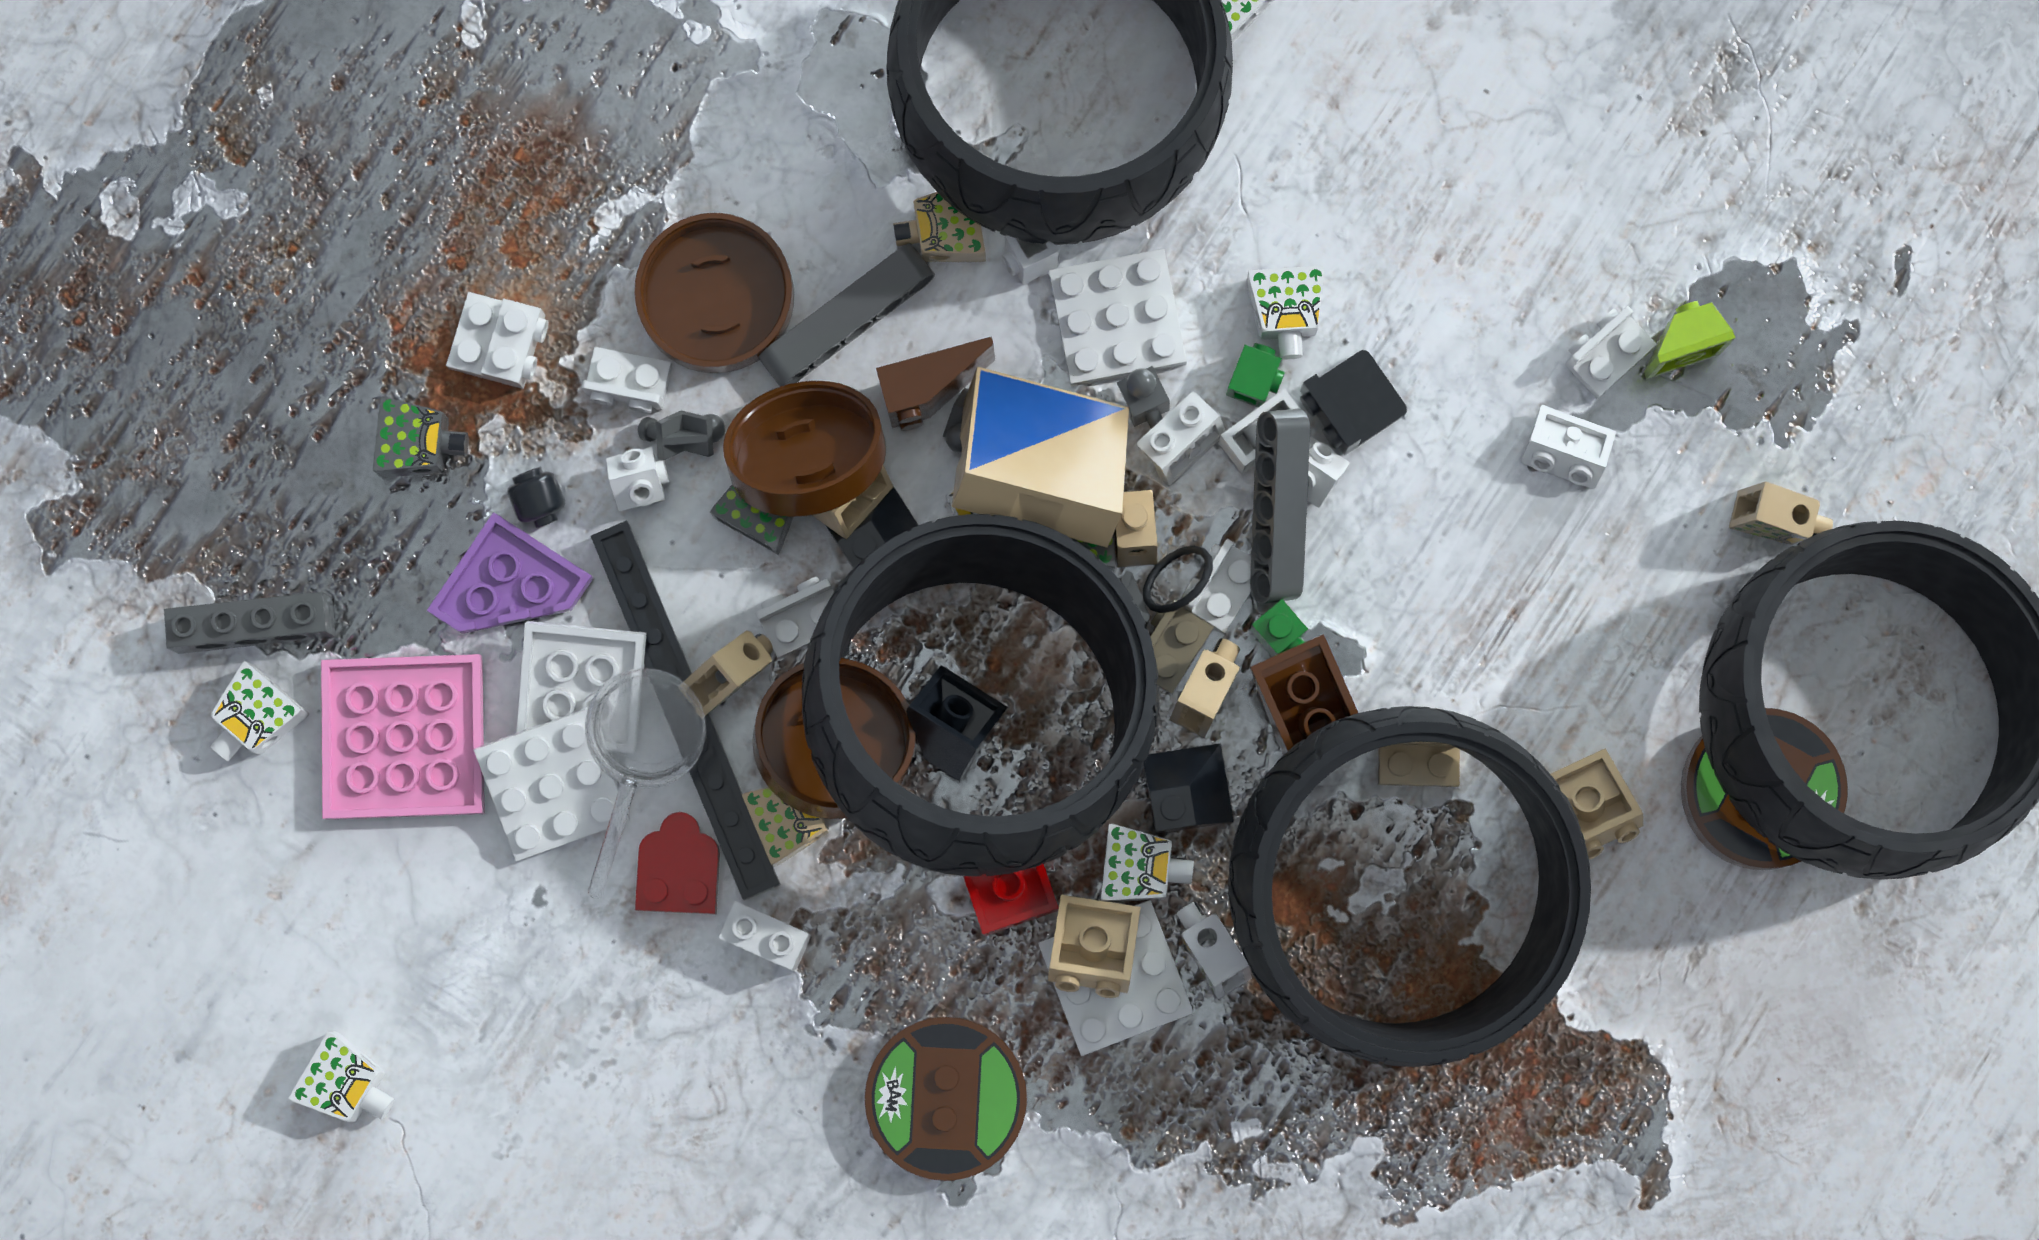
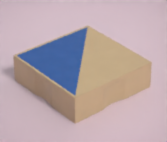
(1042, 456)

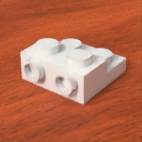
(497, 340)

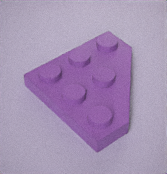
(507, 581)

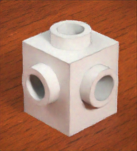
(1324, 471)
(637, 478)

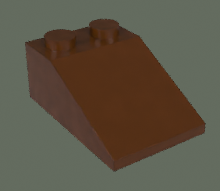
(925, 383)
(1302, 691)

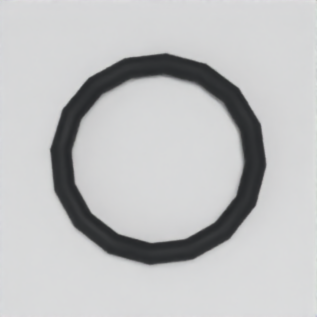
(1192, 594)

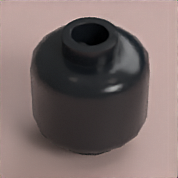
(536, 497)

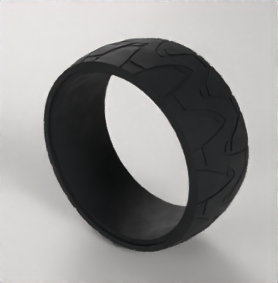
(1056, 207)
(1017, 558)
(1981, 597)
(1538, 966)

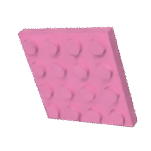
(402, 736)

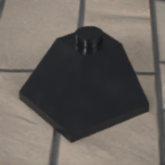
(882, 524)
(952, 721)
(1188, 788)

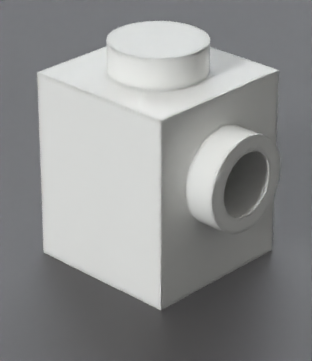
(1029, 259)

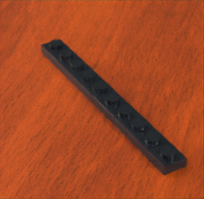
(712, 771)

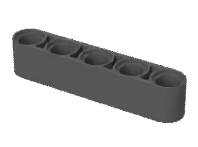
(847, 316)
(1280, 505)

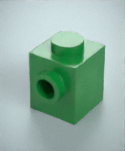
(1255, 375)
(1279, 629)

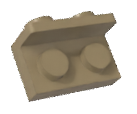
(1176, 644)

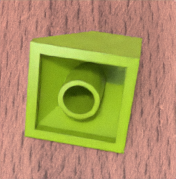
(1689, 338)

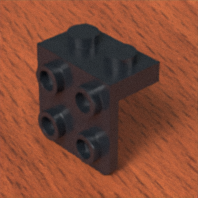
(1352, 401)

